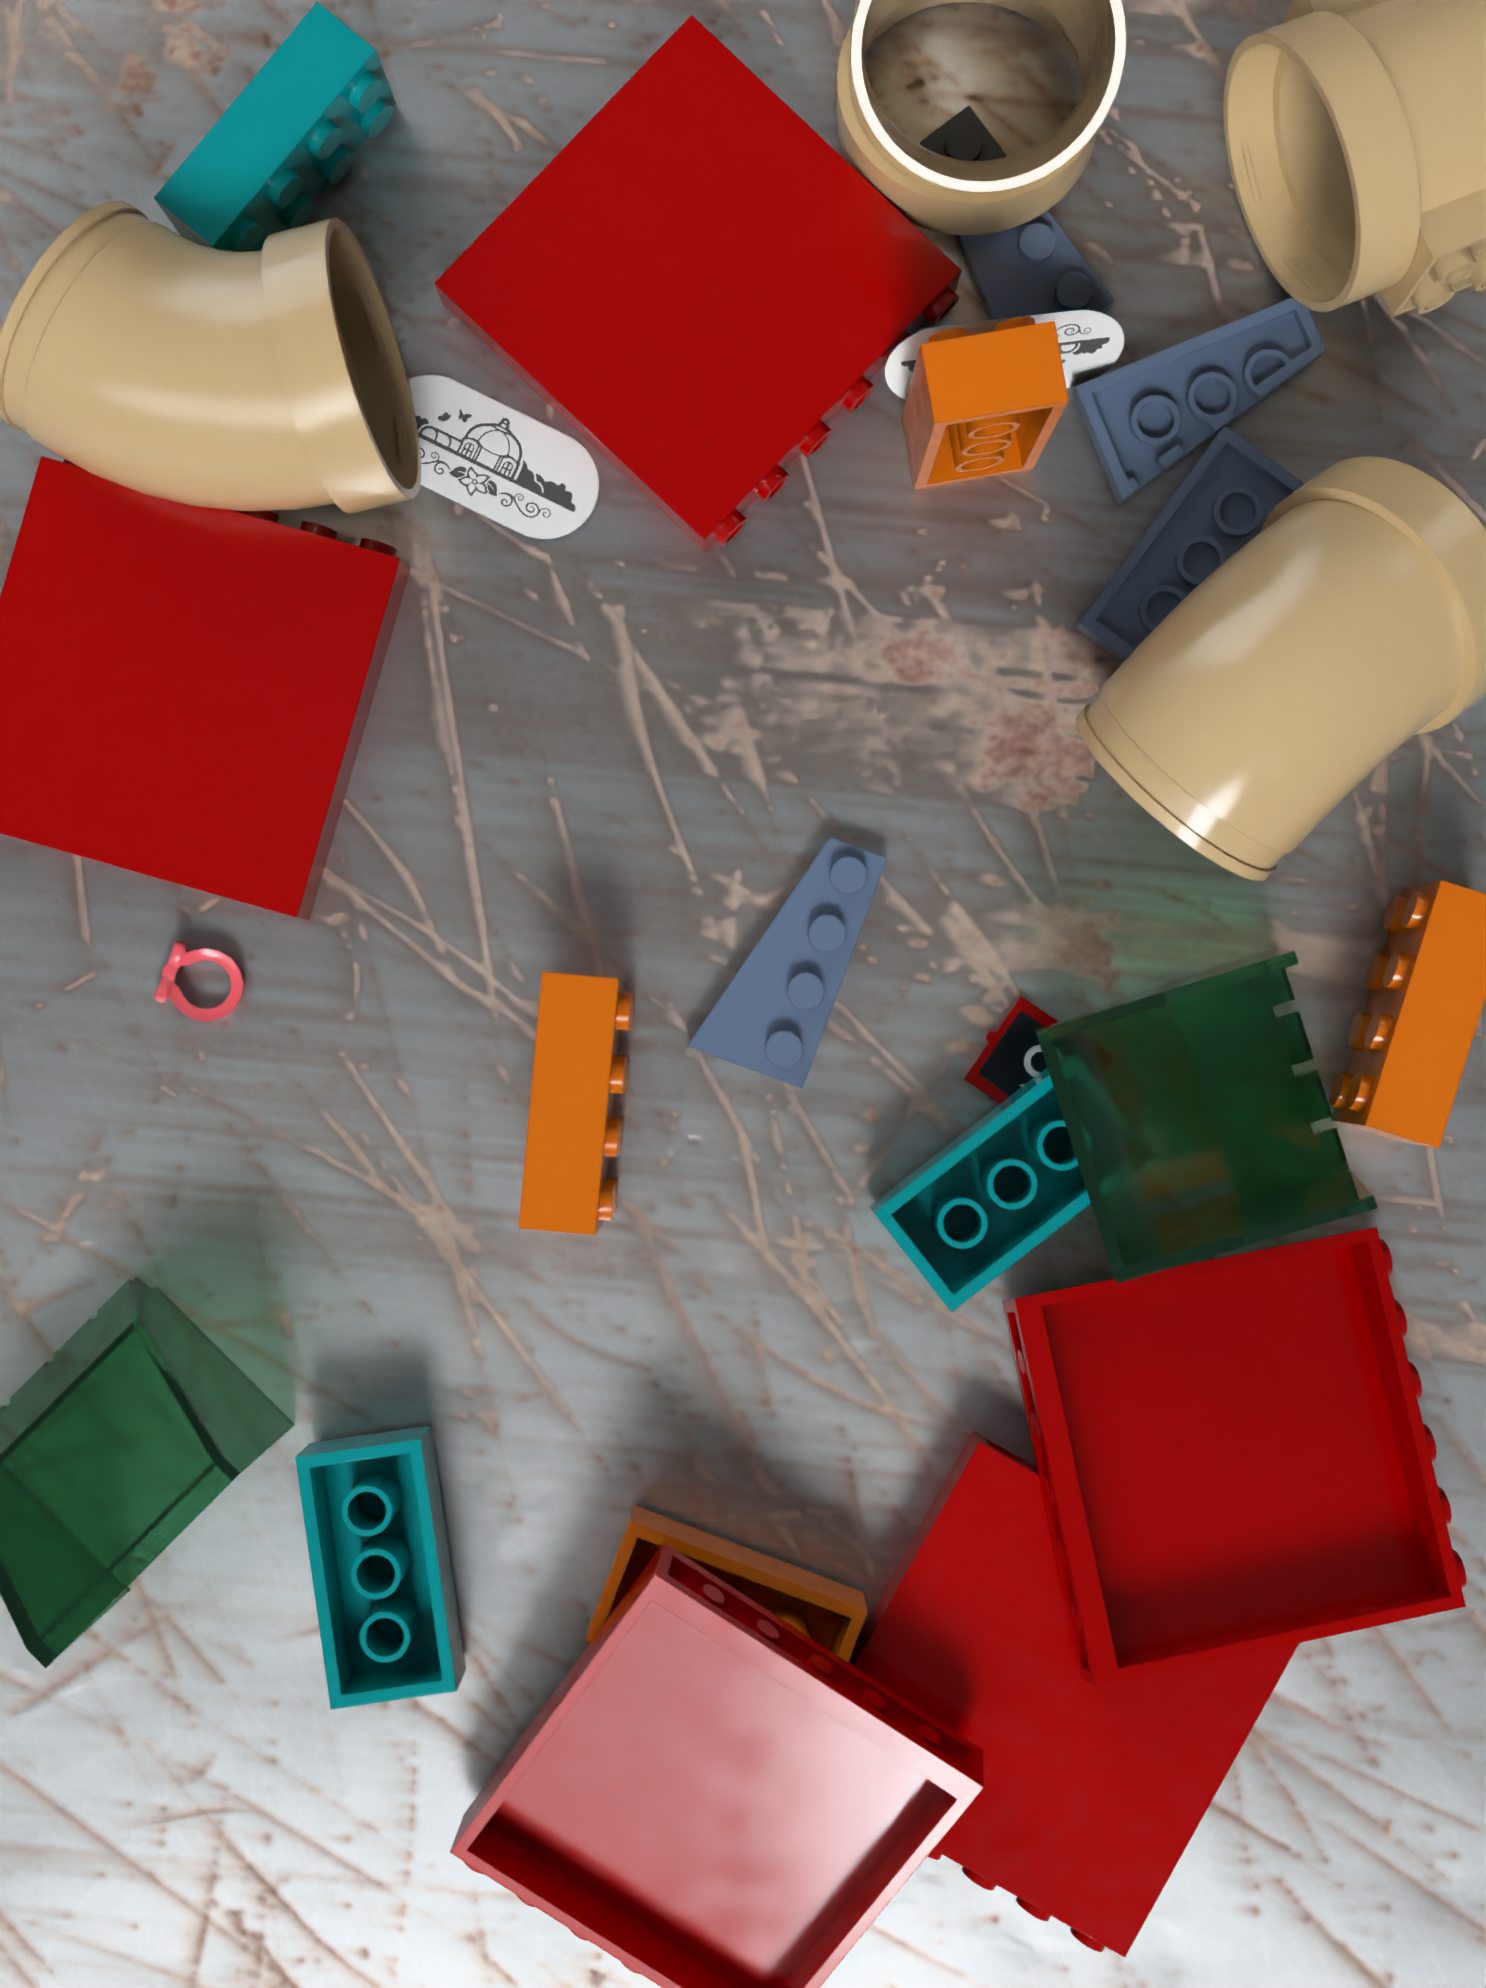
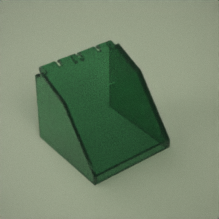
(1196, 1118)
(116, 1460)

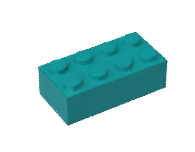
(281, 139)
(988, 1195)
(381, 1567)

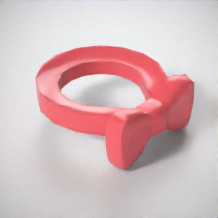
(180, 957)

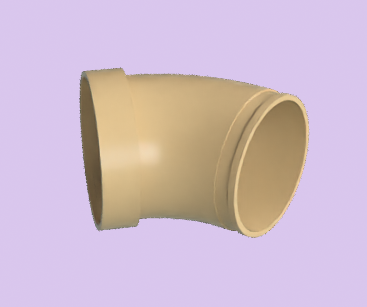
(983, 194)
(213, 367)
(1301, 663)

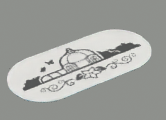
(1086, 340)
(501, 460)

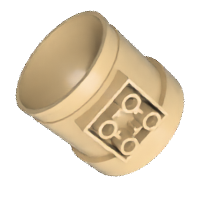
(1364, 149)

